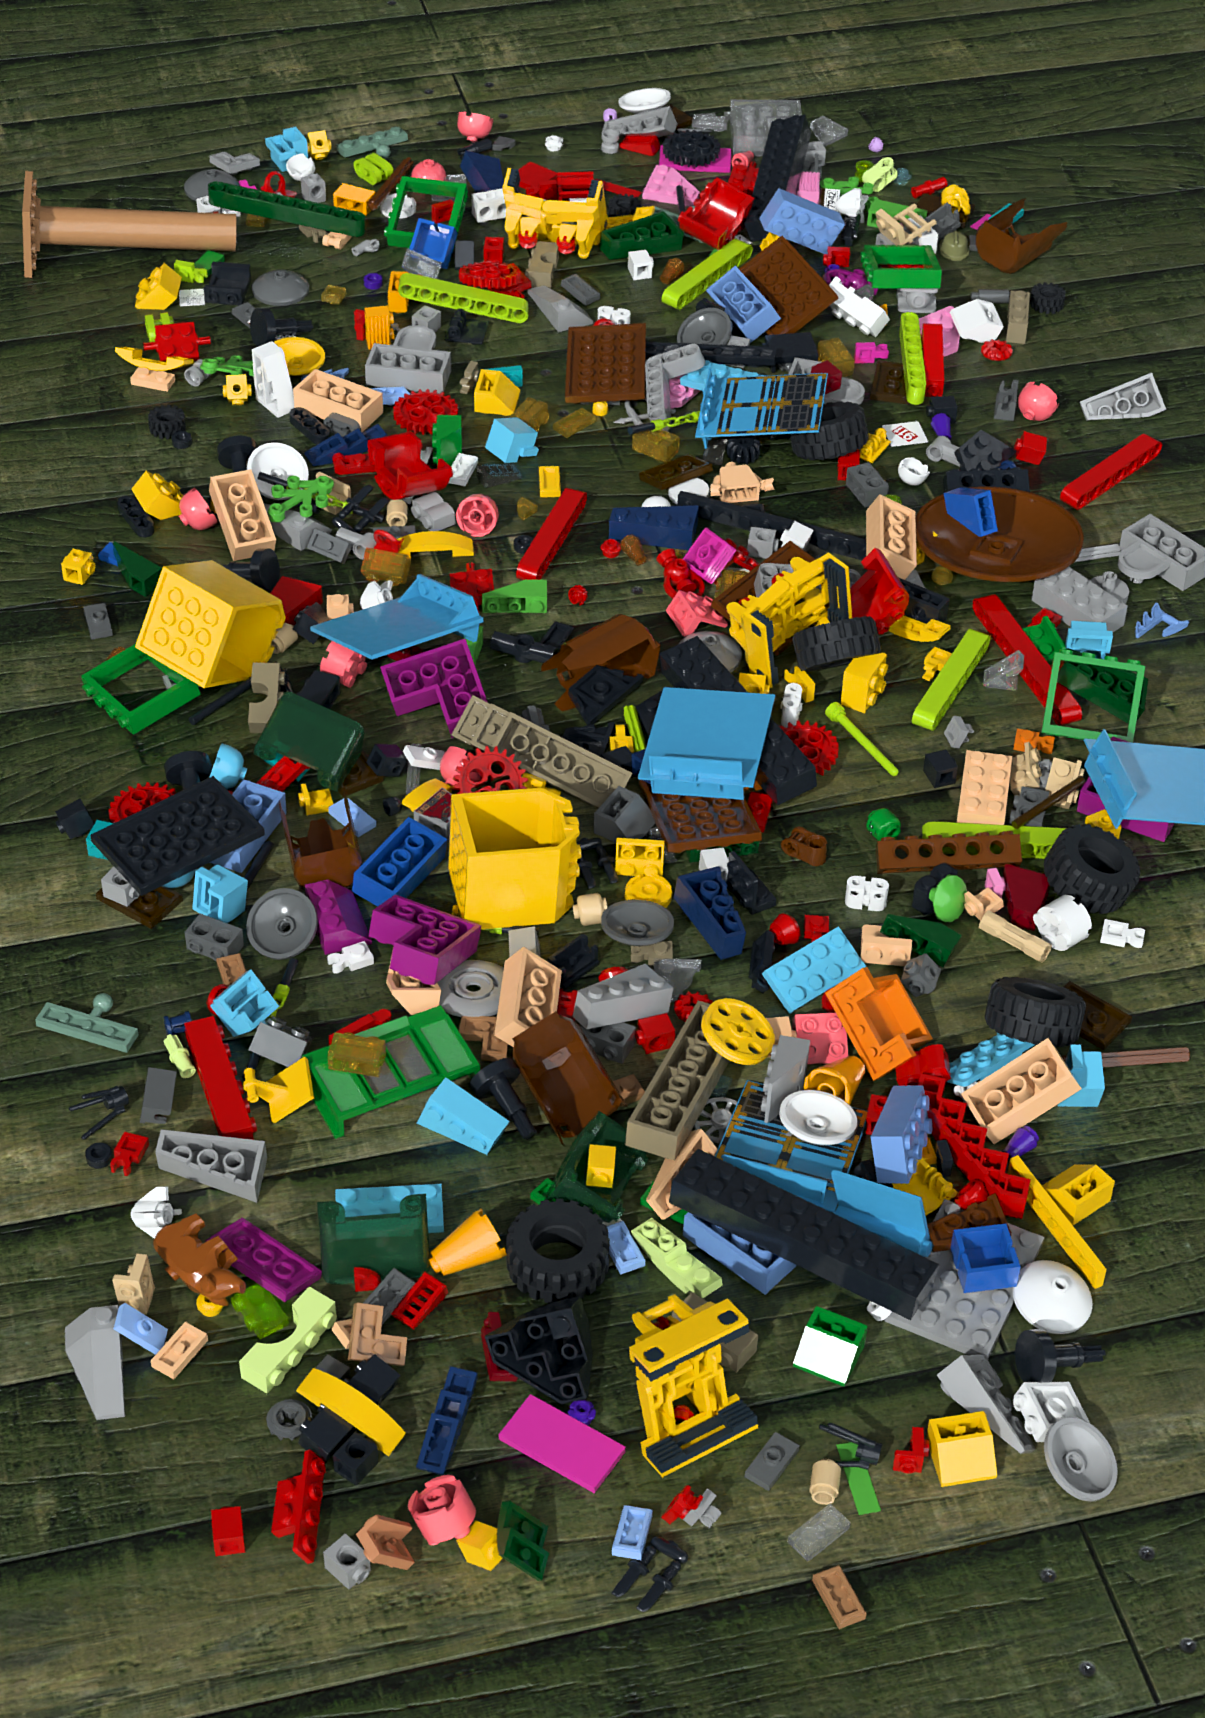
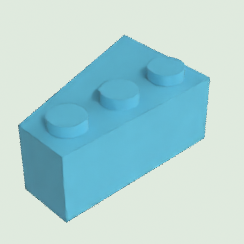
(462, 1117)

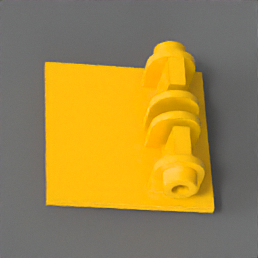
(874, 446)
(928, 1185)

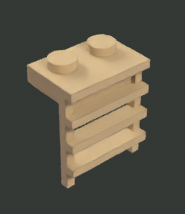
(894, 231)

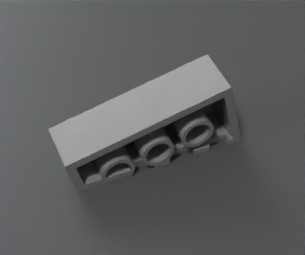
(623, 998)
(215, 1161)

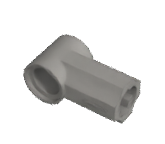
(942, 449)
(359, 541)

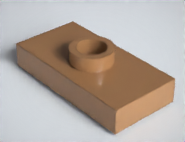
(230, 968)
(839, 1597)

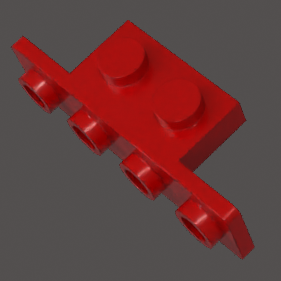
(299, 1506)

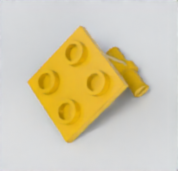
(283, 1091)

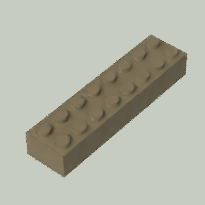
(677, 1090)

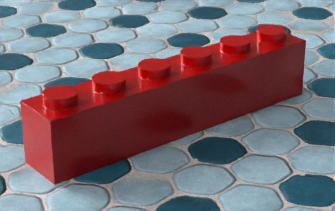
(219, 1080)

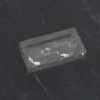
(819, 1532)

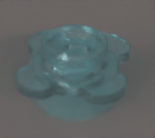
(903, 176)

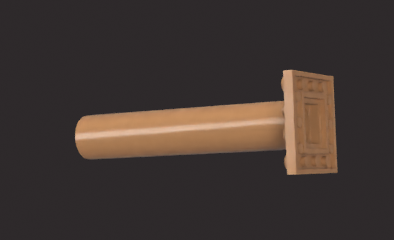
(119, 227)

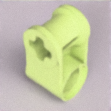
(881, 175)

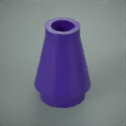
(942, 425)
(1021, 1142)

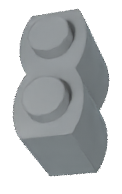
(433, 512)

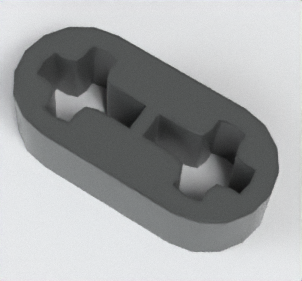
(341, 424)

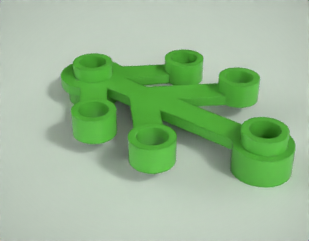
(853, 182)
(234, 365)
(321, 485)

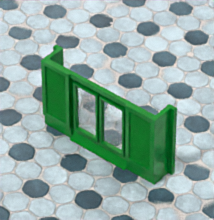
(418, 1057)

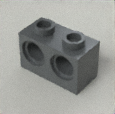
(866, 483)
(1025, 801)
(213, 937)
(612, 1040)

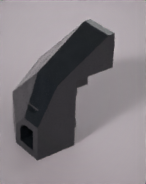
(547, 1349)

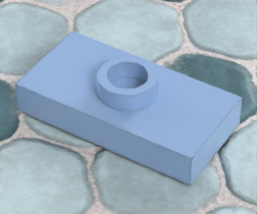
(391, 394)
(361, 820)
(624, 1248)
(140, 1328)
(632, 1532)

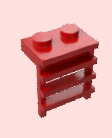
(573, 184)

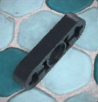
(301, 418)
(135, 523)

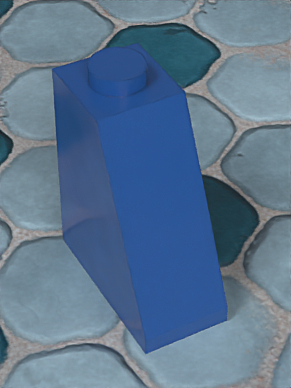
(972, 509)

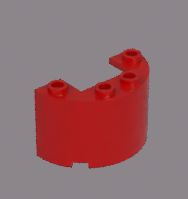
(718, 216)
(401, 469)
(879, 592)

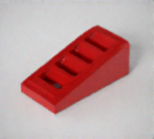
(641, 144)
(425, 1281)

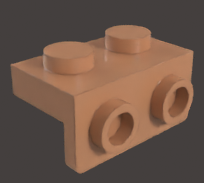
(383, 1542)

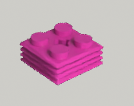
(709, 555)

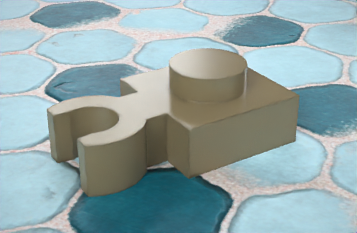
(314, 232)
(471, 376)
(661, 950)

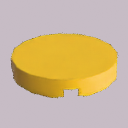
(651, 889)

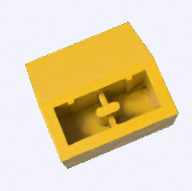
(158, 289)
(495, 393)
(158, 496)
(864, 681)
(639, 857)
(1080, 1191)
(962, 1448)

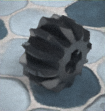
(743, 449)

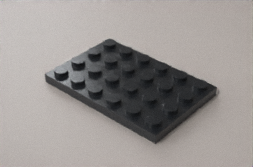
(177, 835)

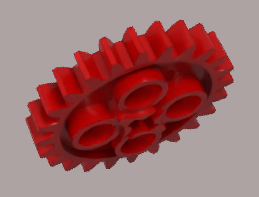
(489, 275)
(421, 410)
(815, 744)
(482, 764)
(137, 800)

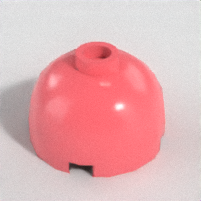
(474, 126)
(429, 170)
(1037, 402)
(196, 511)
(477, 515)
(450, 761)

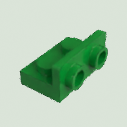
(1045, 638)

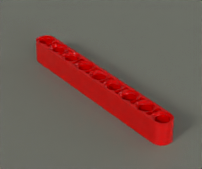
(1036, 669)

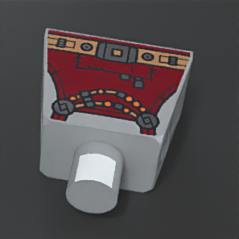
(436, 813)

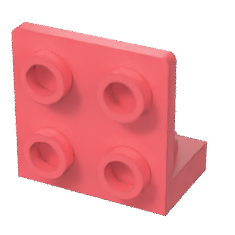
(690, 609)
(825, 1034)

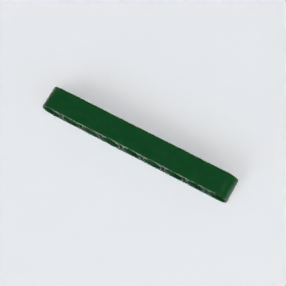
(286, 209)

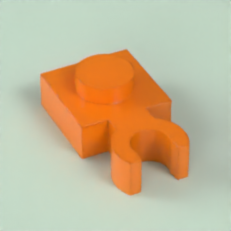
(1044, 743)

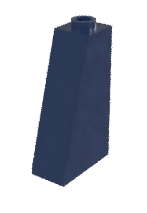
(482, 171)

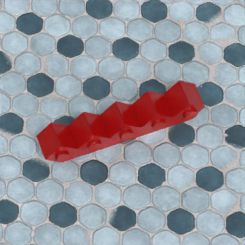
(968, 1149)

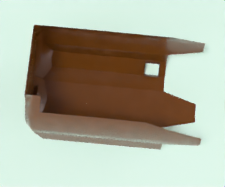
(1012, 251)
(615, 644)
(324, 852)
(564, 1085)

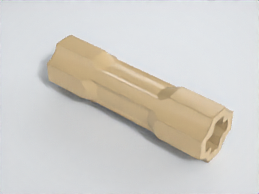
(1002, 929)

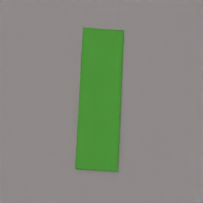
(859, 1481)

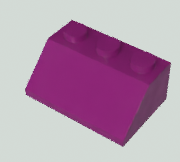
(338, 916)

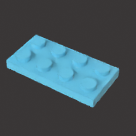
(698, 378)
(813, 970)
(387, 1201)

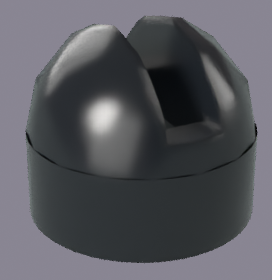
(392, 805)

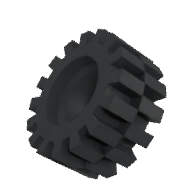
(623, 205)
(1047, 298)
(166, 421)

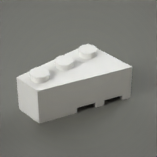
(857, 310)
(272, 379)

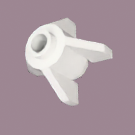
(852, 204)
(376, 594)
(152, 1212)

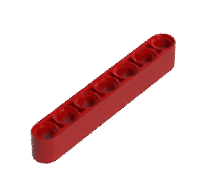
(1110, 471)
(551, 535)

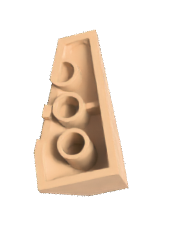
(412, 992)
(660, 1191)

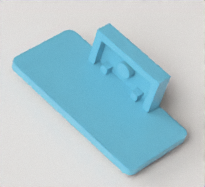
(986, 1059)

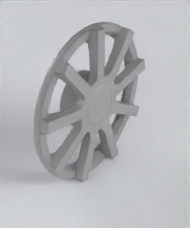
(718, 1119)

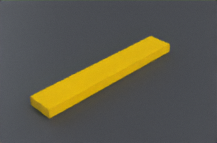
(1060, 1226)

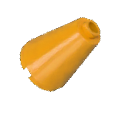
(837, 1078)
(467, 1246)

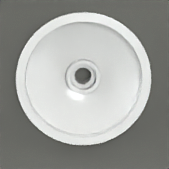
(644, 100)
(278, 461)
(818, 1117)
(1047, 1305)

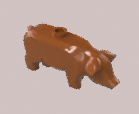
(198, 1263)

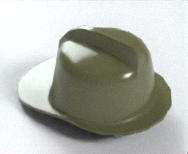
(954, 246)

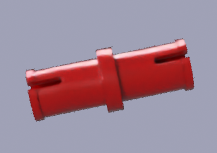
(929, 187)

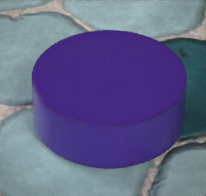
(373, 281)

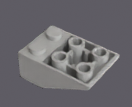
(785, 1073)

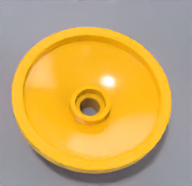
(301, 355)

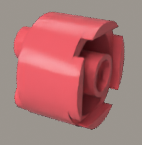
(343, 663)
(442, 1510)

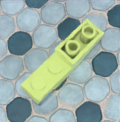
(674, 1261)

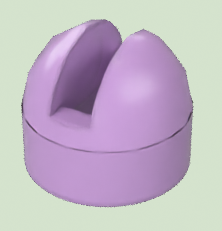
(606, 113)
(875, 145)

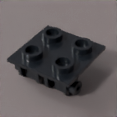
(465, 329)

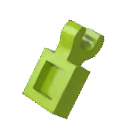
(189, 272)

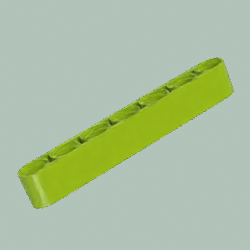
(706, 273)
(456, 292)
(912, 358)
(951, 679)
(1034, 840)

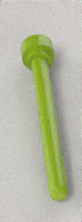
(836, 713)

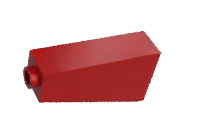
(933, 358)
(296, 596)

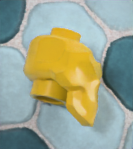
(957, 198)

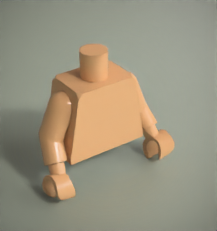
(739, 484)

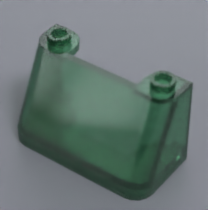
(312, 738)
(571, 1176)
(374, 1241)

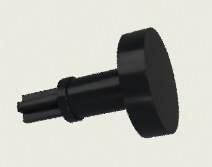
(265, 327)
(235, 452)
(262, 569)
(188, 768)
(496, 1081)
(1038, 1356)

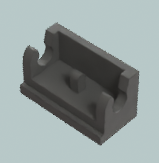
(945, 220)
(1006, 401)
(158, 1095)

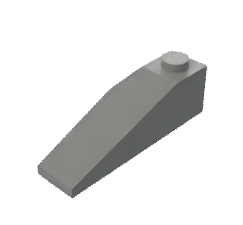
(649, 123)
(559, 309)
(1130, 400)
(296, 529)
(98, 1360)
(976, 1388)

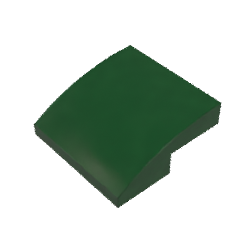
(522, 1539)

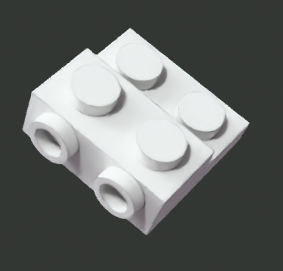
(1046, 1404)

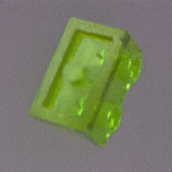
(259, 1310)

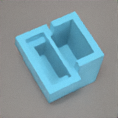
(286, 146)
(511, 438)
(1089, 638)
(219, 893)
(244, 1004)
(1088, 1072)

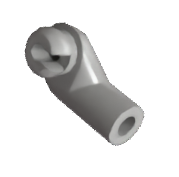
(366, 246)

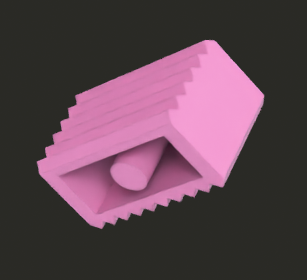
(809, 186)

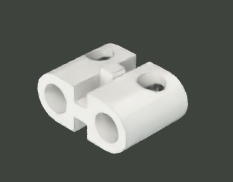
(620, 316)
(791, 704)
(866, 893)

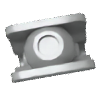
(917, 300)

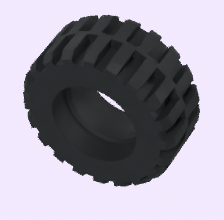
(841, 432)
(836, 643)
(1092, 868)
(1034, 1011)
(564, 1224)

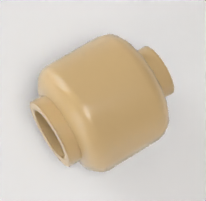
(589, 908)

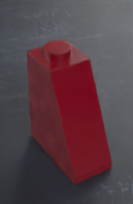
(1024, 895)

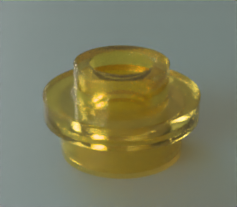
(942, 575)

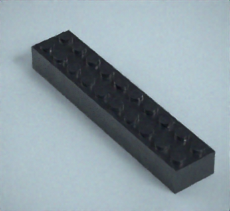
(779, 167)
(782, 766)
(804, 1234)

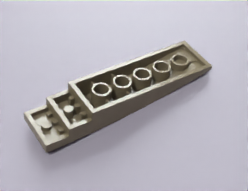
(540, 752)

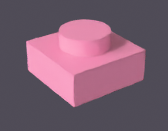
(995, 882)

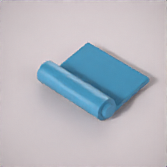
(883, 1211)

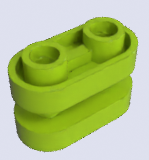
(373, 168)
(150, 324)

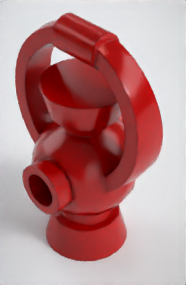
(678, 574)

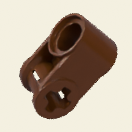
(807, 846)

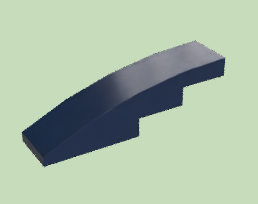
(351, 444)
(447, 1421)

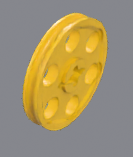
(737, 1031)

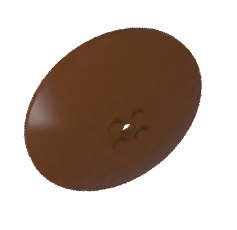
(1030, 544)

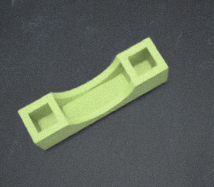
(268, 1363)

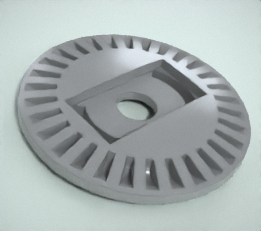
(462, 1002)

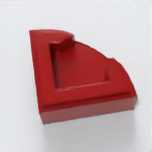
(366, 1279)

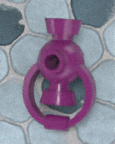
(854, 279)

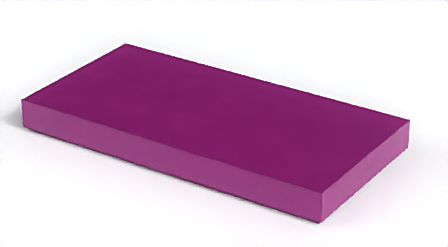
(267, 1260)

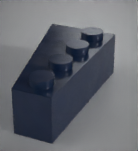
(656, 526)
(711, 910)

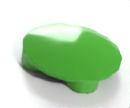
(948, 898)

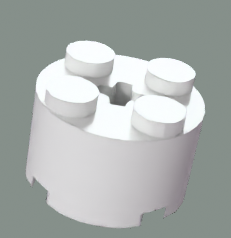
(1063, 922)

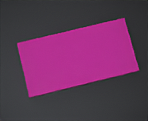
(721, 165)
(562, 1443)

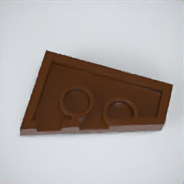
(976, 1215)

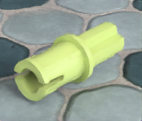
(179, 1056)

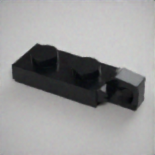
(761, 960)

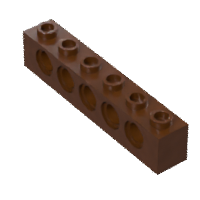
(961, 860)

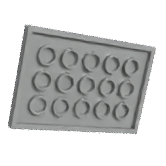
(962, 1319)

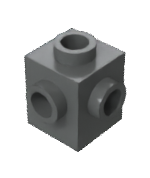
(920, 975)

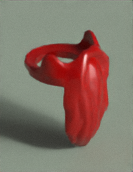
(281, 185)
(386, 544)

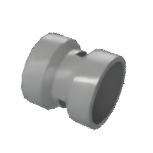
(610, 139)
(195, 375)

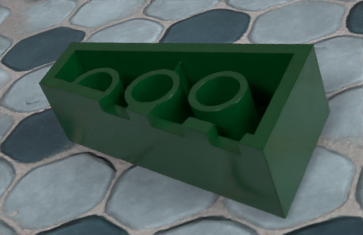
(652, 233)
(1103, 686)

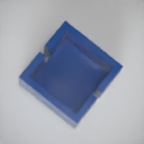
(432, 243)
(982, 1256)

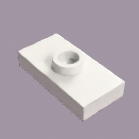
(463, 469)
(423, 757)

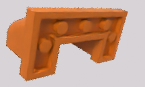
(879, 1020)

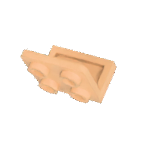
(880, 949)

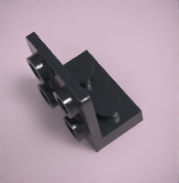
(748, 886)

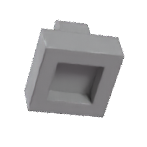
(957, 732)
(705, 1511)

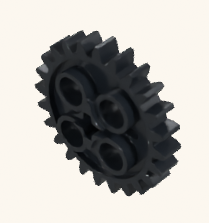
(691, 148)

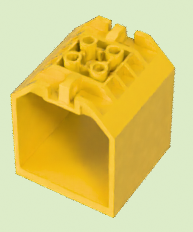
(209, 623)
(513, 856)

